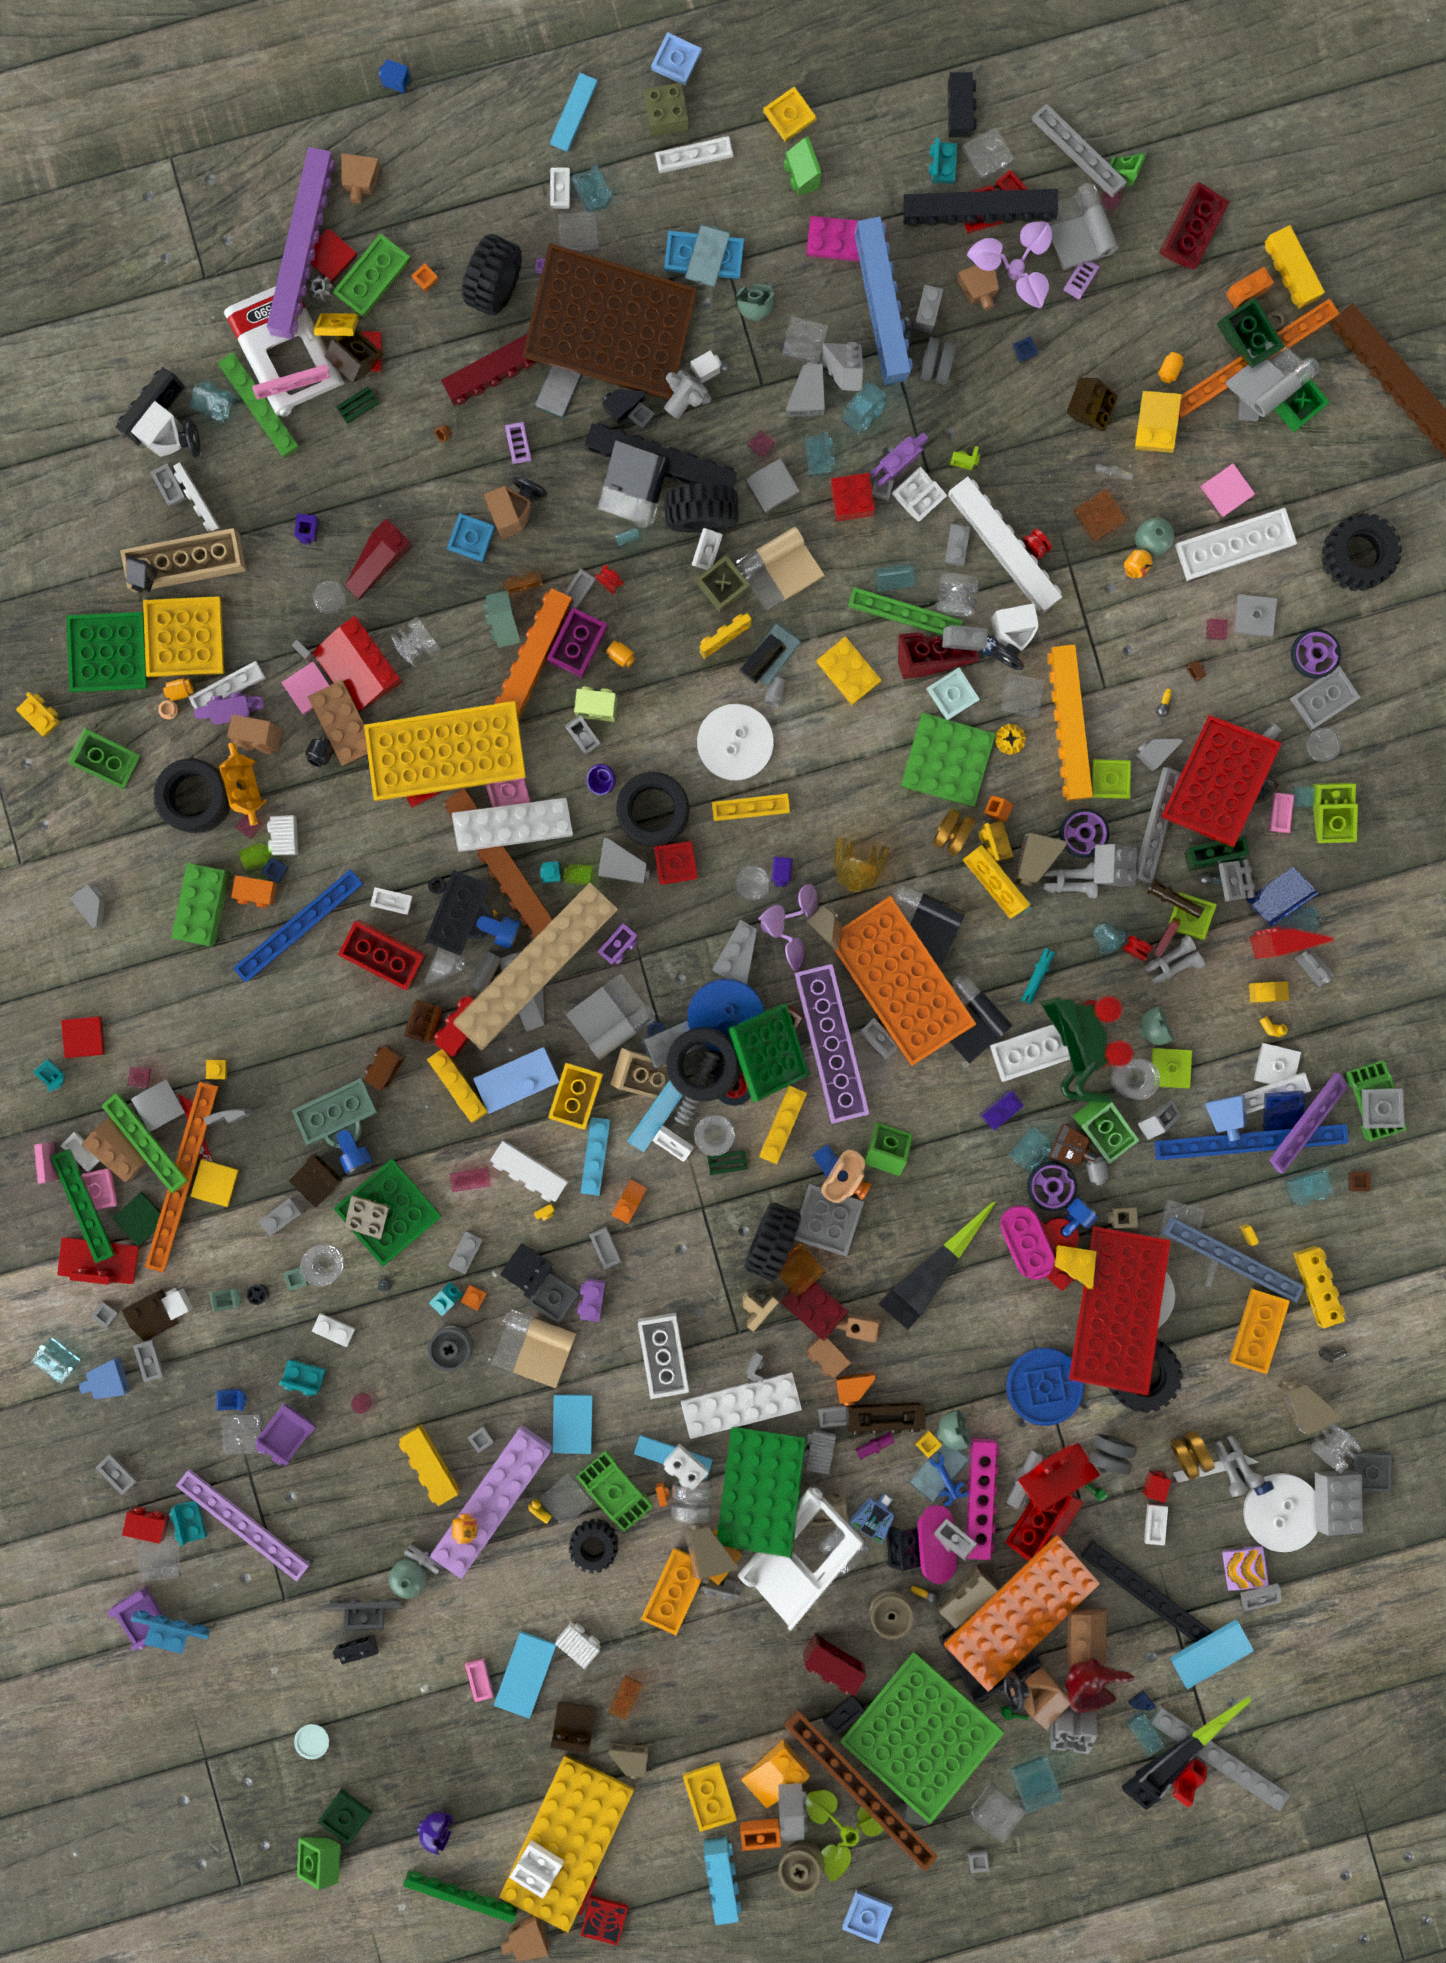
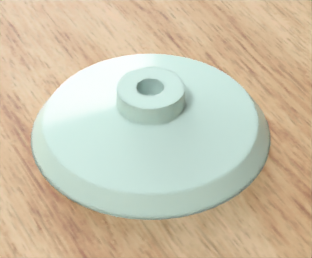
(311, 1741)

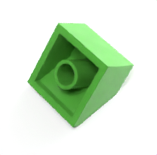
(803, 167)
(888, 1149)
(318, 1861)

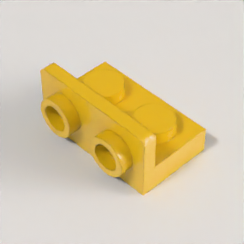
(38, 714)

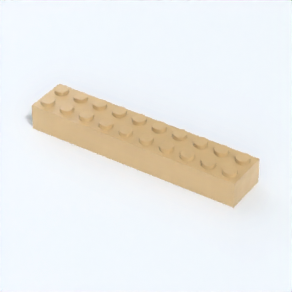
(535, 966)

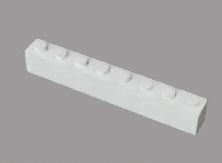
(1004, 545)

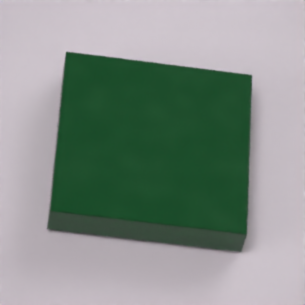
(138, 1219)
(344, 1816)

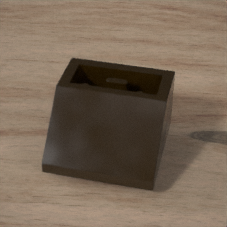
(1092, 403)

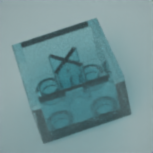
(864, 407)
(1036, 1784)

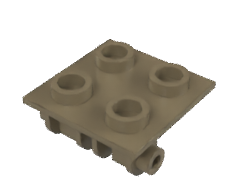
(366, 1216)

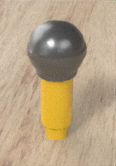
(1163, 708)
(930, 1596)

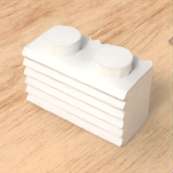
(283, 835)
(578, 1644)

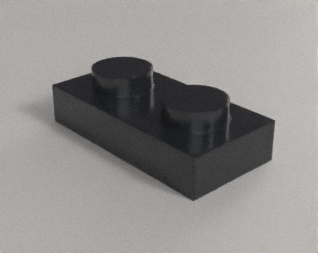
(843, 1715)

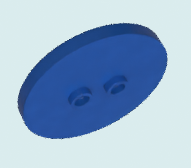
(722, 1006)
(1041, 1387)

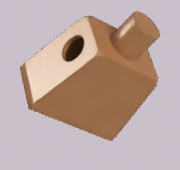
(359, 175)
(979, 286)
(868, 1331)
(527, 1940)

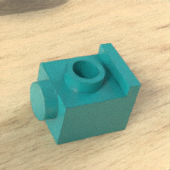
(550, 872)

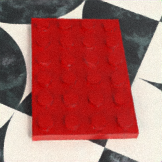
(1221, 780)

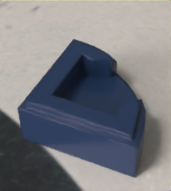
(1142, 1702)

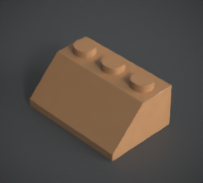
(114, 1150)
(1086, 1636)

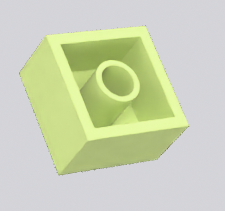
(596, 704)

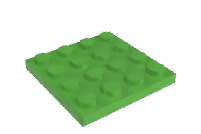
(947, 760)

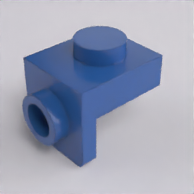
(230, 1399)

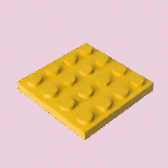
(183, 636)

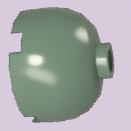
(756, 302)
(1155, 536)
(1155, 1027)
(953, 1431)
(407, 1578)

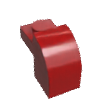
(1188, 1781)

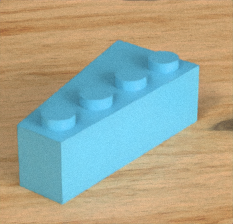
(721, 1881)

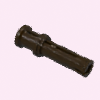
(1167, 894)

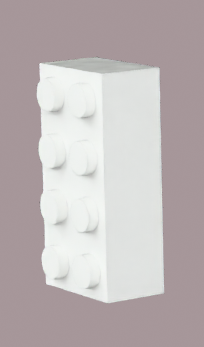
(663, 1355)

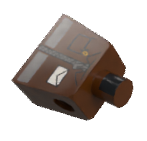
(1072, 1147)

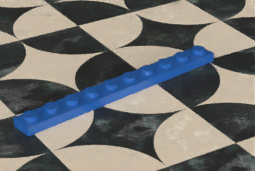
(1248, 1143)

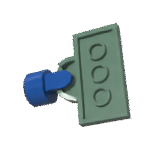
(338, 1121)

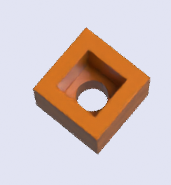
(998, 808)

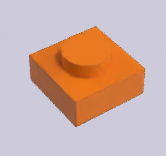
(425, 277)
(473, 1297)
(663, 1494)

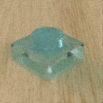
(1303, 796)

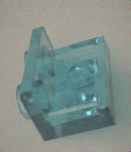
(592, 189)
(212, 401)
(818, 454)
(1301, 919)
(1031, 1150)
(55, 1360)

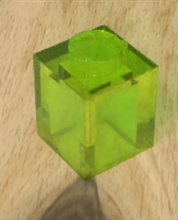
(254, 856)
(578, 874)

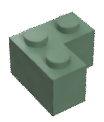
(501, 617)

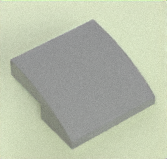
(773, 485)
(157, 1106)
(230, 1116)

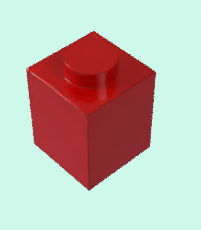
(1157, 1485)

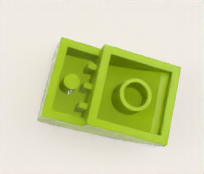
(1335, 812)

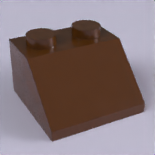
(384, 1067)

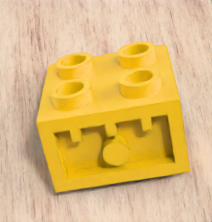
(996, 840)

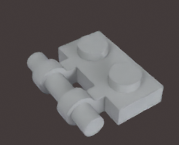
(1233, 882)

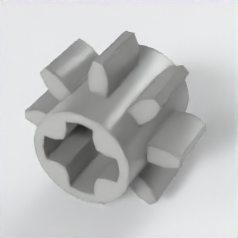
(317, 284)

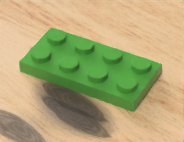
(371, 275)

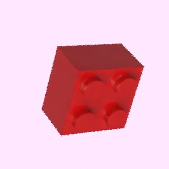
(852, 497)

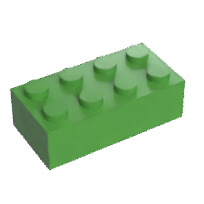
(200, 905)

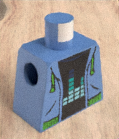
(874, 1517)

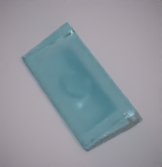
(894, 577)

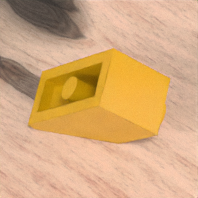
(1269, 991)

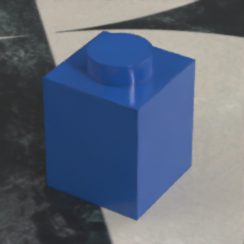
(394, 75)

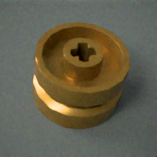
(954, 832)
(1192, 1455)

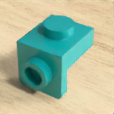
(50, 1074)
(446, 1298)

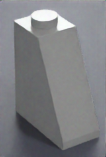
(808, 392)
(621, 865)

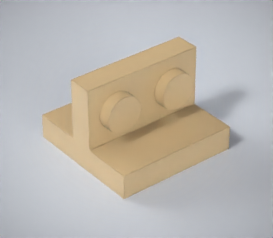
(760, 1309)

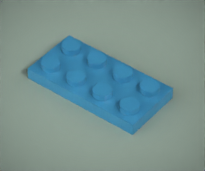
(680, 249)

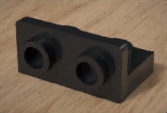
(356, 1649)

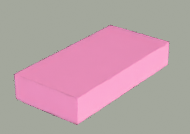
(1281, 812)
(479, 1680)

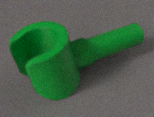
(1099, 1494)
(1008, 1714)

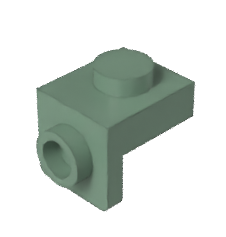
(225, 1299)

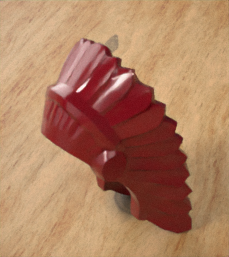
(1087, 1685)

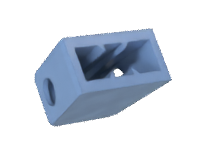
(1228, 1115)
(106, 1380)

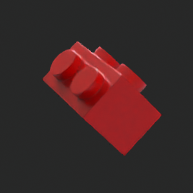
(146, 1525)

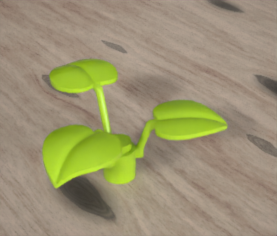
(837, 1859)

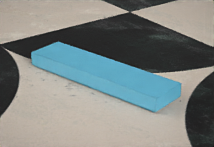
(573, 112)
(655, 1117)
(659, 1451)

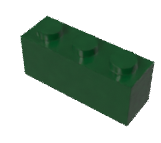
(1215, 854)

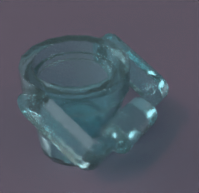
(1108, 938)

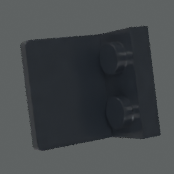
(526, 1269)
(903, 1548)

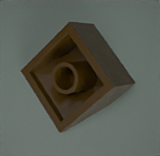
(353, 355)
(149, 1316)

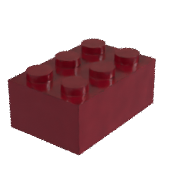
(834, 1665)

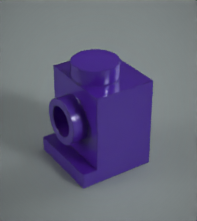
(303, 523)

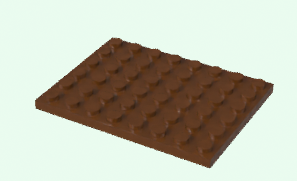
(609, 321)

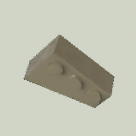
(967, 1597)

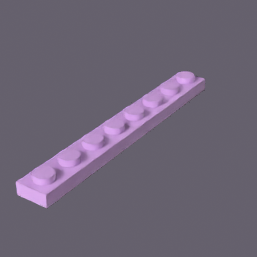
(242, 1525)

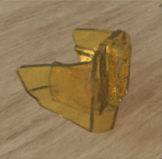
(854, 872)

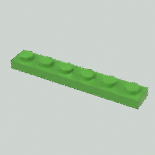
(260, 408)
(901, 612)
(145, 1143)

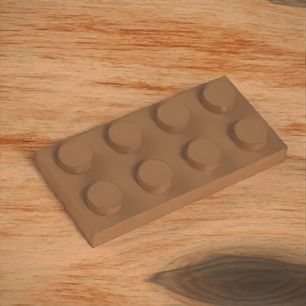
(340, 721)

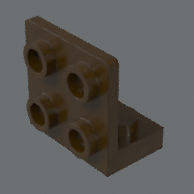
(316, 1180)
(573, 1727)

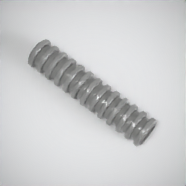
(701, 1079)

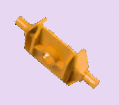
(239, 769)

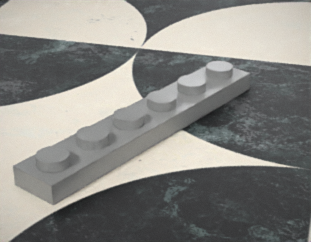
(1079, 150)
(1156, 826)

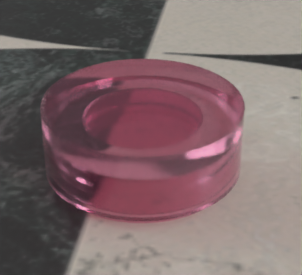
(1111, 203)
(361, 1403)

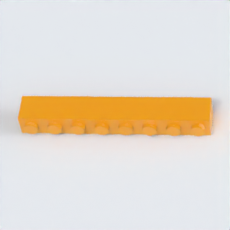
(1070, 723)

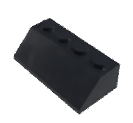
(162, 389)

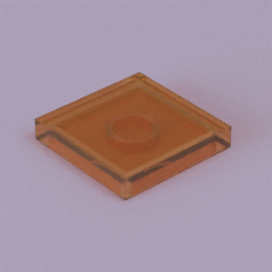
(1099, 515)
(800, 1270)

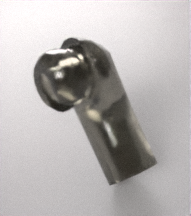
(1332, 1356)

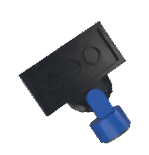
(466, 916)

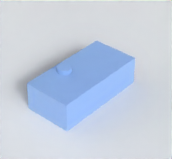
(517, 1080)

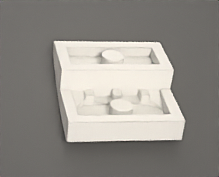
(919, 494)
(537, 1869)

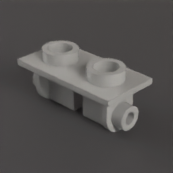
(1314, 966)
(728, 1589)

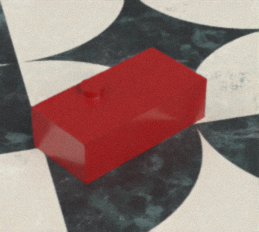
(382, 954)

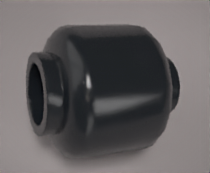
(319, 752)

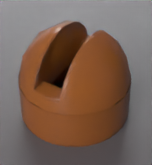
(443, 433)

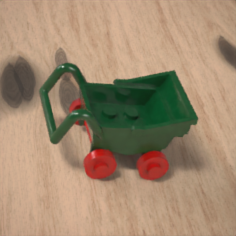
(1087, 1041)

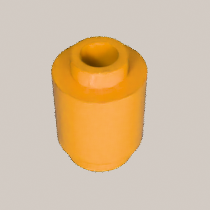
(1171, 367)
(621, 654)
(178, 689)

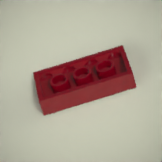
(1194, 226)

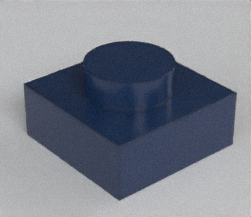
(1025, 349)
(275, 870)

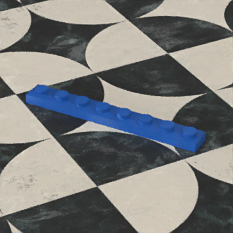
(298, 926)

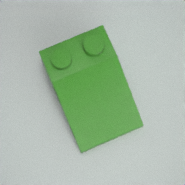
(103, 758)
(1106, 1129)

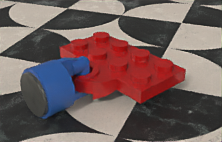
(1064, 1233)

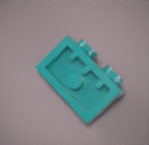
(944, 162)
(302, 1378)
(187, 1522)

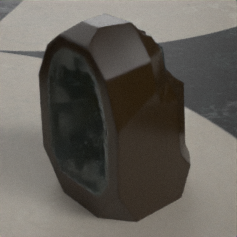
(1267, 789)

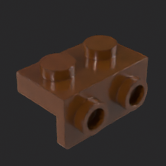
(423, 1021)

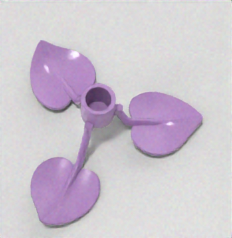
(1031, 287)
(773, 923)

